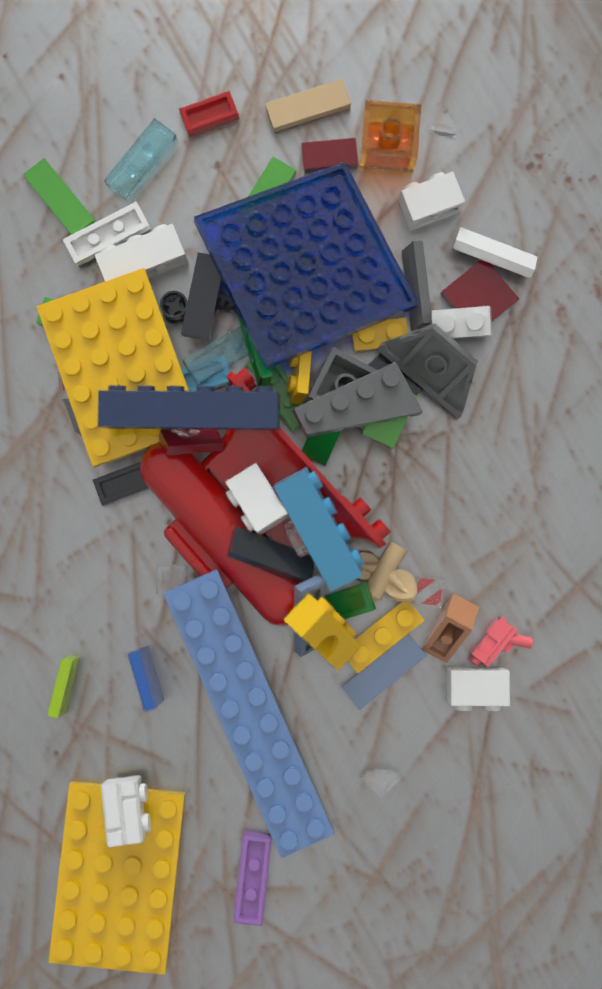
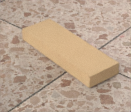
(308, 105)

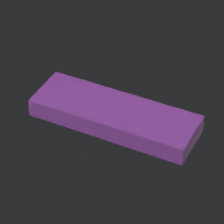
(252, 878)

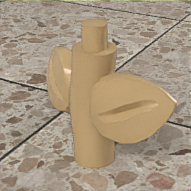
(384, 576)

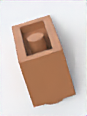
(451, 628)

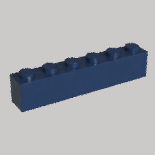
(189, 409)

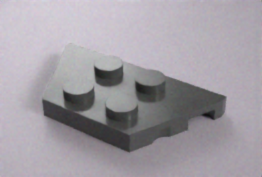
(434, 364)

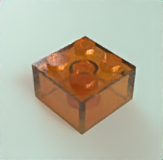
(390, 136)

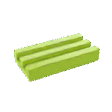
(63, 686)

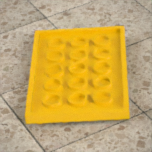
(107, 339)
(116, 899)

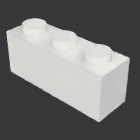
(154, 251)

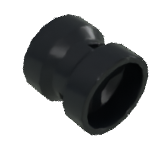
(172, 303)

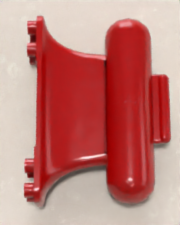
(208, 517)

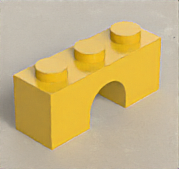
(324, 630)

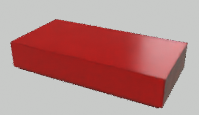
(209, 113)

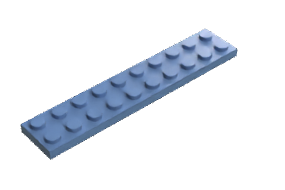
(248, 713)

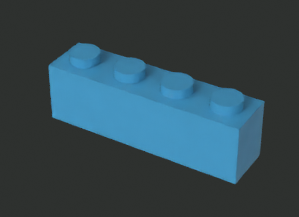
(319, 529)

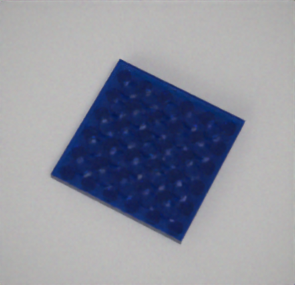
(305, 264)

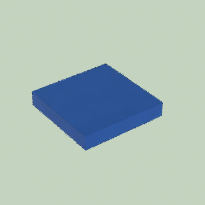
(146, 678)

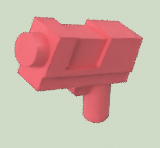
(498, 637)

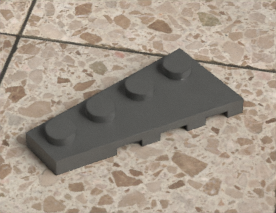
(368, 400)

